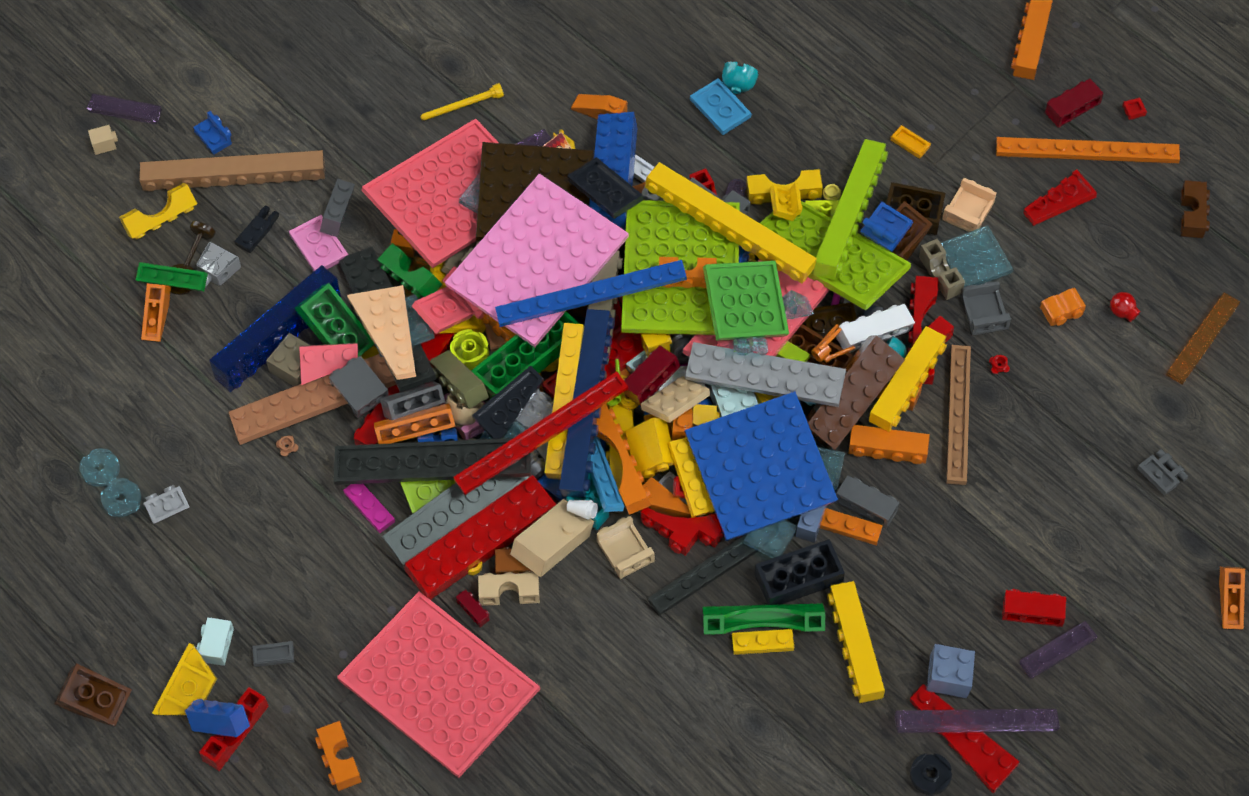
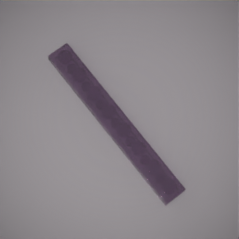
(976, 720)

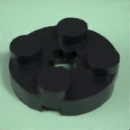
(930, 762)

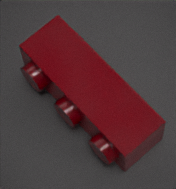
(473, 608)

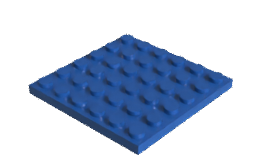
(761, 466)

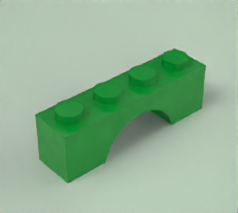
(420, 281)

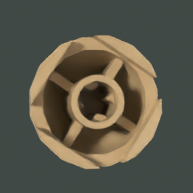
(461, 413)

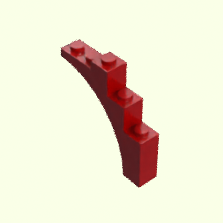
(684, 531)

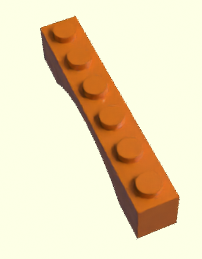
(631, 488)

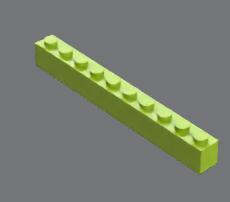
(850, 210)

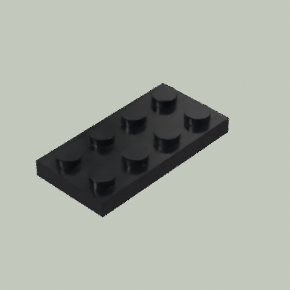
(605, 188)

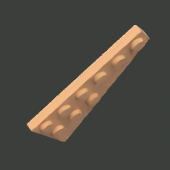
(387, 323)

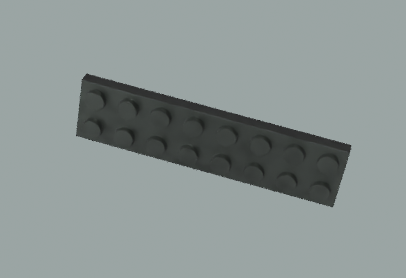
(443, 516)

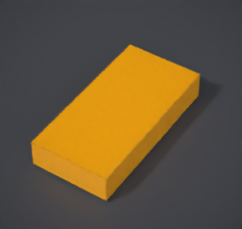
(910, 142)

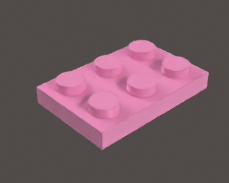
(317, 246)

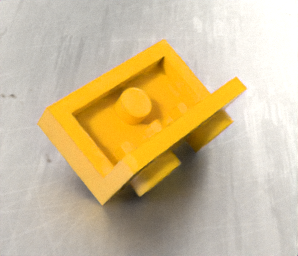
(786, 202)

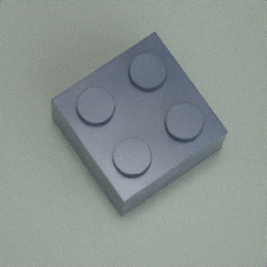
(950, 671)

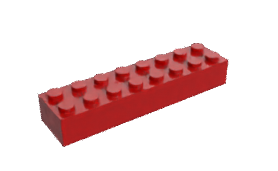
(478, 538)

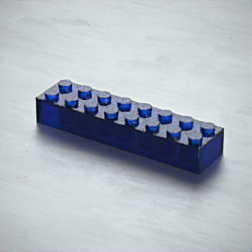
(258, 341)

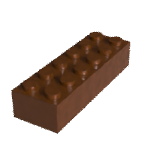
(863, 381)

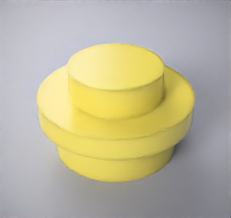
(831, 192)

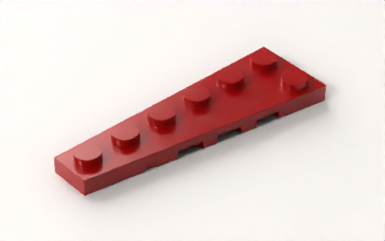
(976, 748)

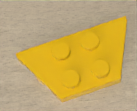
(188, 683)

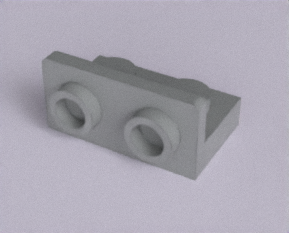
(166, 504)

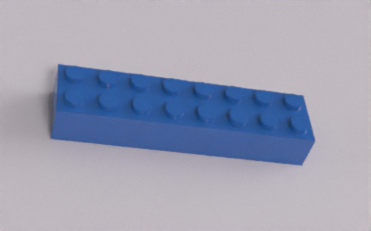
(616, 148)

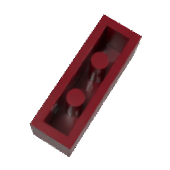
(1074, 102)
(651, 375)

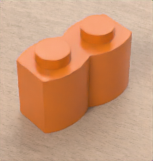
(1063, 307)

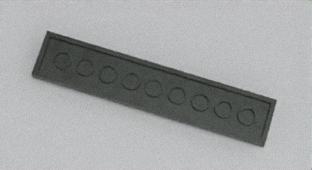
(365, 274)
(417, 461)

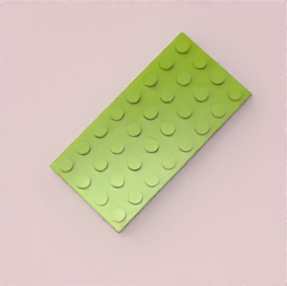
(865, 273)

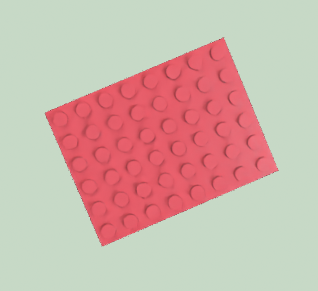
(426, 190)
(438, 684)

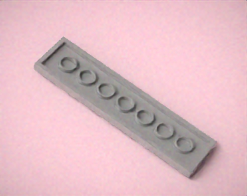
(765, 374)

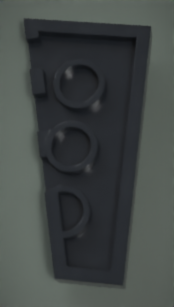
(505, 407)

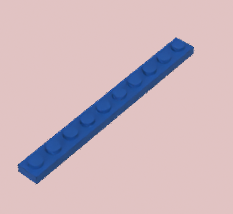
(591, 293)

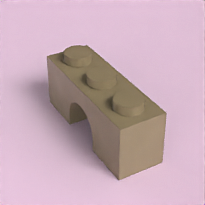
(934, 259)

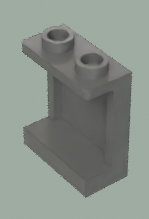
(985, 308)
(358, 385)

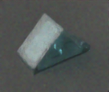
(796, 305)

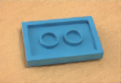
(720, 106)

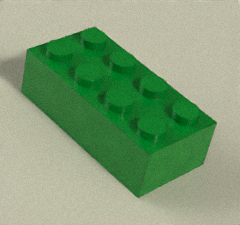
(333, 320)

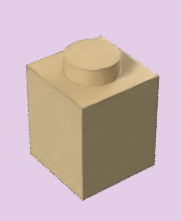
(103, 139)

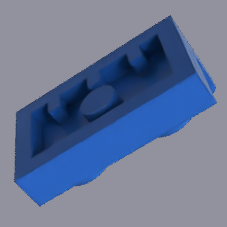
(213, 133)

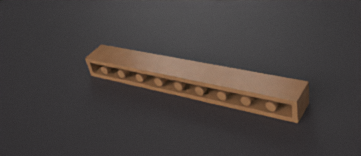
(232, 170)

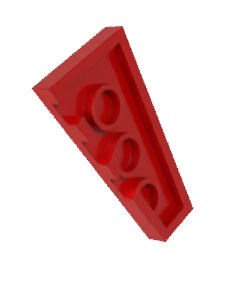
(1067, 195)

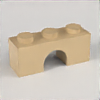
(492, 587)

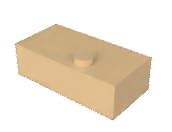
(551, 539)

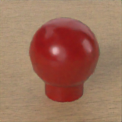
(1124, 306)

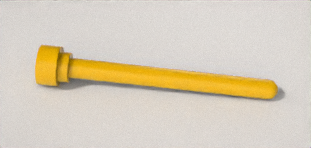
(494, 92)

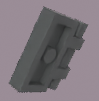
(1159, 475)

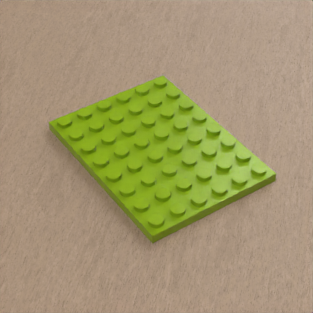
(665, 231)

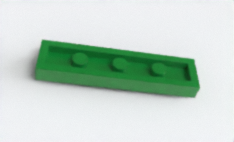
(171, 276)

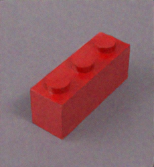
(1034, 608)

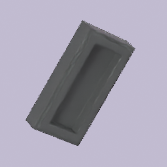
(273, 654)

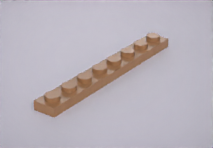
(958, 415)

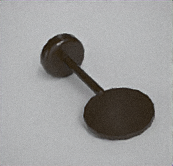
(202, 231)

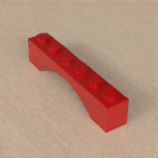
(925, 295)

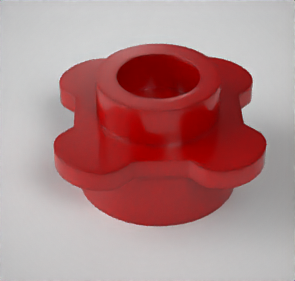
(999, 359)

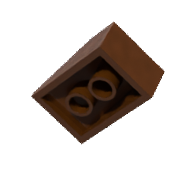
(915, 232)
(93, 695)

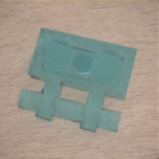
(745, 346)

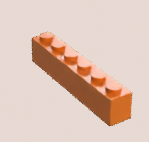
(1031, 38)

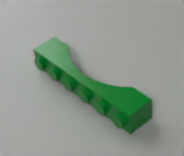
(794, 616)

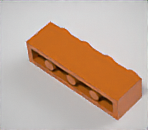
(415, 424)
(889, 445)

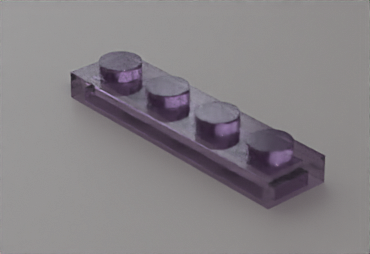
(124, 108)
(1058, 649)

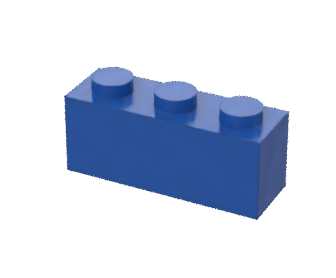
(217, 718)

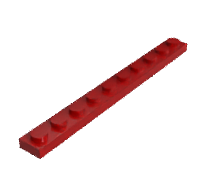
(540, 433)

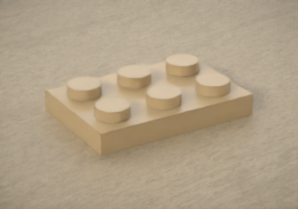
(675, 399)

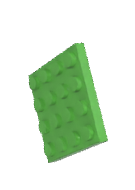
(745, 300)

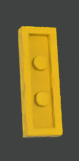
(762, 641)

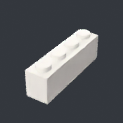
(884, 324)

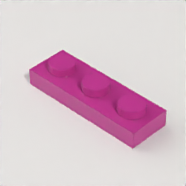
(369, 506)

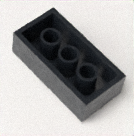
(799, 573)

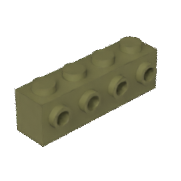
(459, 379)

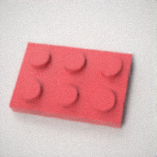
(443, 309)

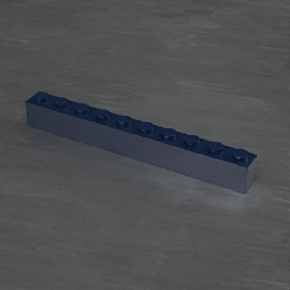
(590, 372)

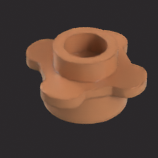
(286, 440)

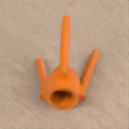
(822, 350)

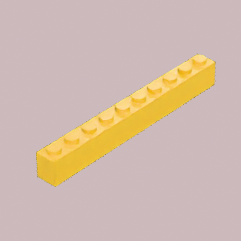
(730, 222)

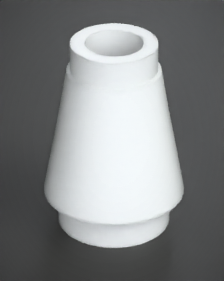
(583, 508)

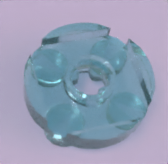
(104, 476)
(126, 506)

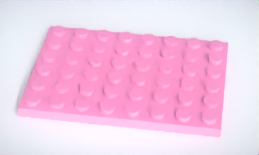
(536, 249)

